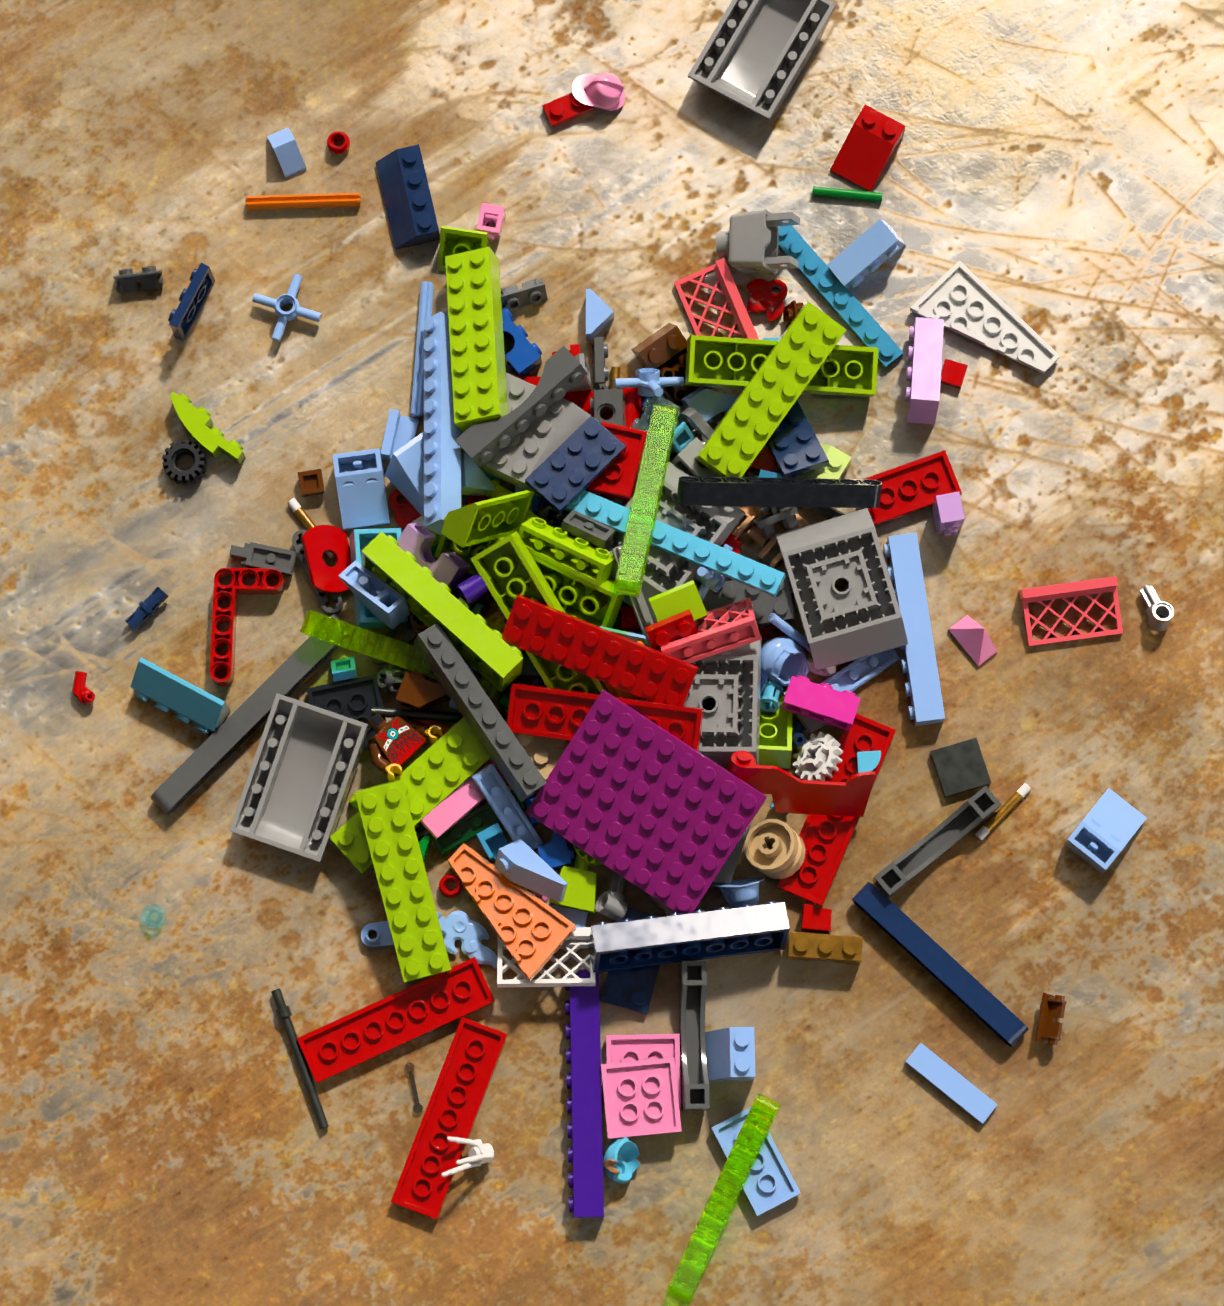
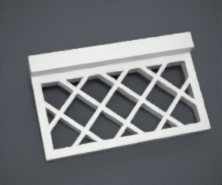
(577, 940)

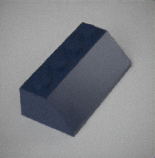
(407, 197)

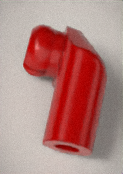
(80, 690)

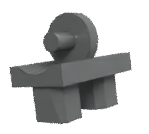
(766, 525)

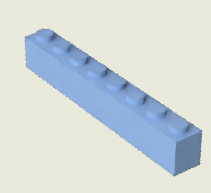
(919, 654)

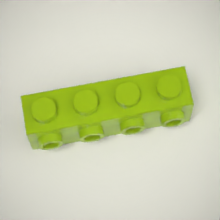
(566, 551)

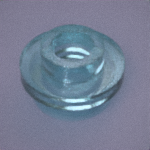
(147, 912)

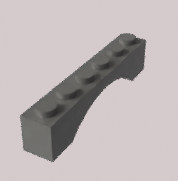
(486, 439)
(936, 842)
(693, 1063)

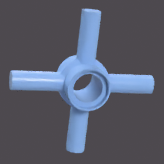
(289, 298)
(648, 382)
(710, 579)

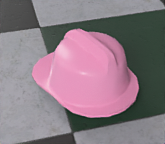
(599, 91)

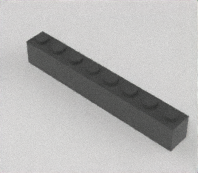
(479, 712)

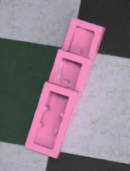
(455, 806)

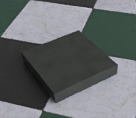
(960, 767)

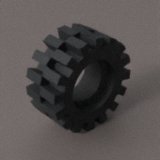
(174, 452)

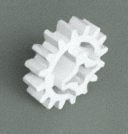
(817, 757)

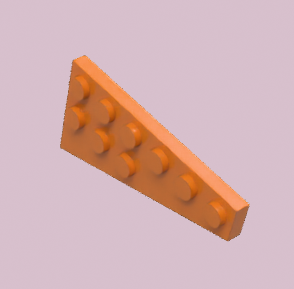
(519, 918)

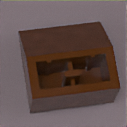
(420, 693)

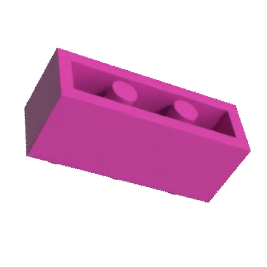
(821, 702)

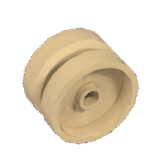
(774, 848)

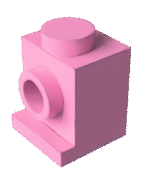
(491, 214)

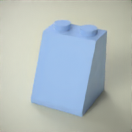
(407, 471)
(730, 1054)

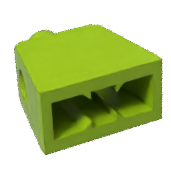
(580, 888)

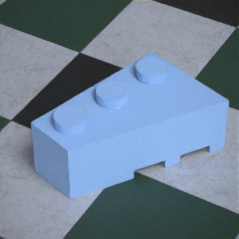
(866, 254)

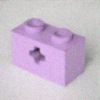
(948, 513)

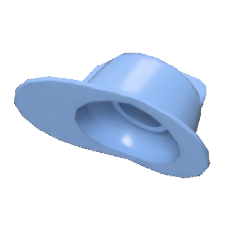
(741, 891)

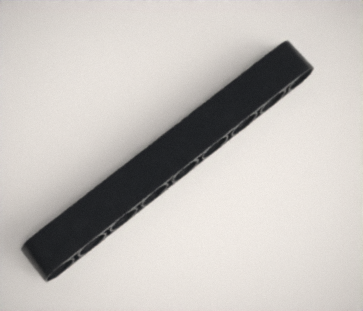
(778, 492)

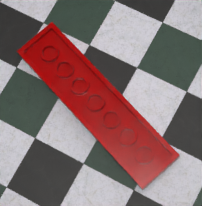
(598, 653)
(561, 712)
(828, 835)
(395, 1020)
(449, 1113)

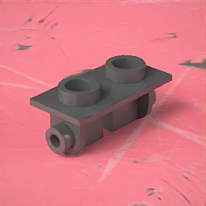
(129, 279)
(532, 292)

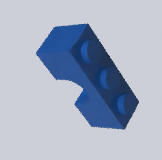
(524, 355)
(556, 852)

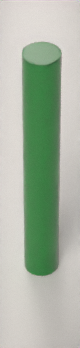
(847, 194)

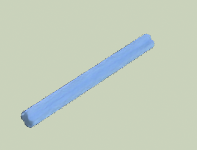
(425, 312)

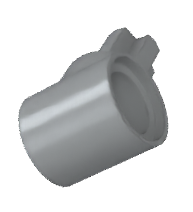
(1156, 607)
(612, 901)

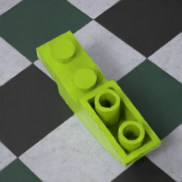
(198, 425)

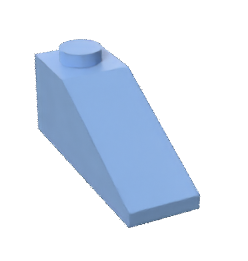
(375, 594)
(528, 870)

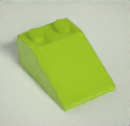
(775, 737)

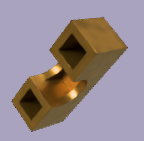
(825, 947)

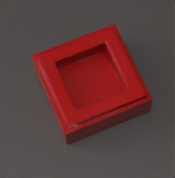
(953, 373)

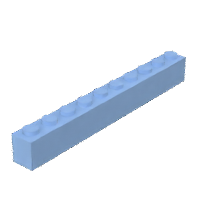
(441, 449)

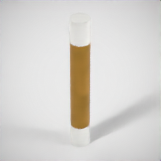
(303, 517)
(1003, 811)

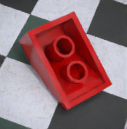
(868, 148)

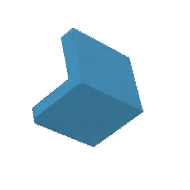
(492, 840)

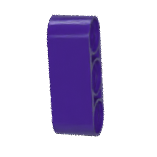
(471, 589)

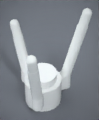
(477, 1155)

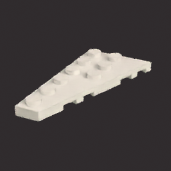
(984, 318)

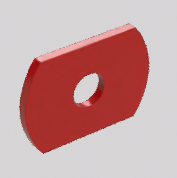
(315, 543)

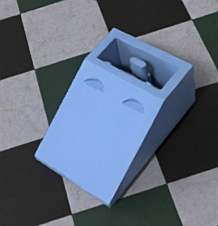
(361, 488)
(1105, 831)

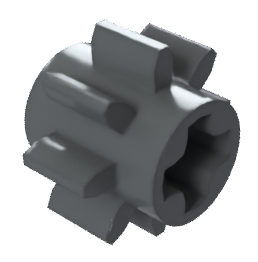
(390, 679)

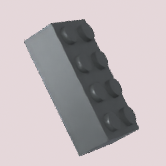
(762, 603)

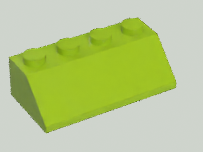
(487, 519)

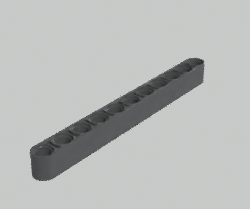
(241, 724)

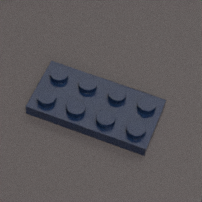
(796, 445)
(575, 464)
(633, 986)

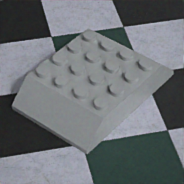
(761, 50)
(538, 441)
(299, 777)

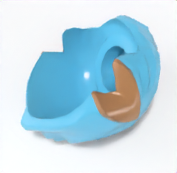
(621, 1160)

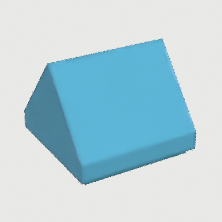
(682, 437)

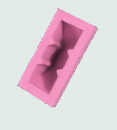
(973, 640)

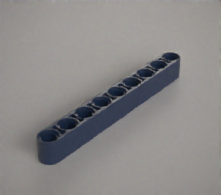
(940, 964)

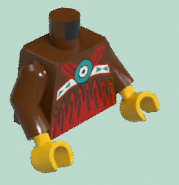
(397, 742)

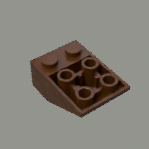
(667, 353)

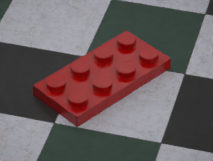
(913, 487)

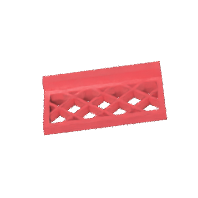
(733, 299)
(1064, 591)
(719, 637)

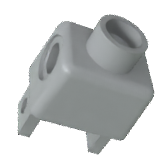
(754, 242)

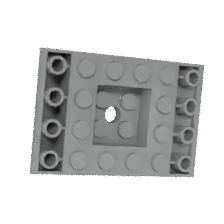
(706, 522)
(847, 622)
(734, 683)

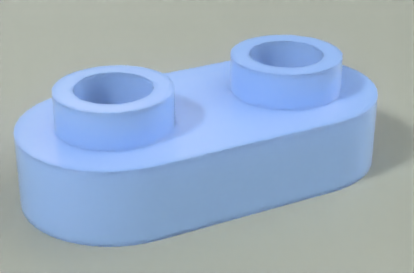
(383, 938)

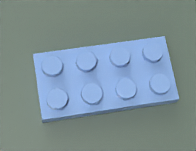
(769, 1178)

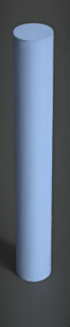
(788, 630)

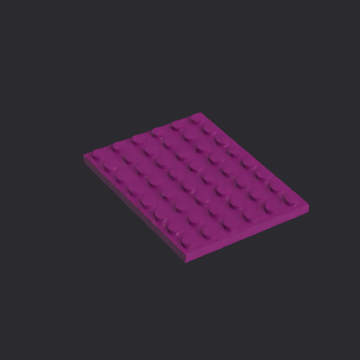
(646, 804)

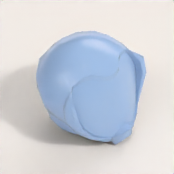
(783, 659)

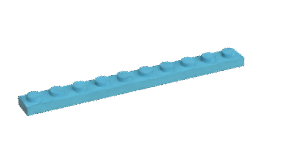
(685, 545)

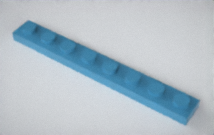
(838, 296)

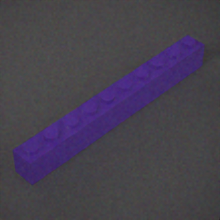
(585, 1100)

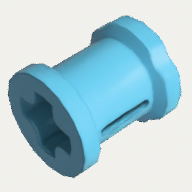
(771, 696)

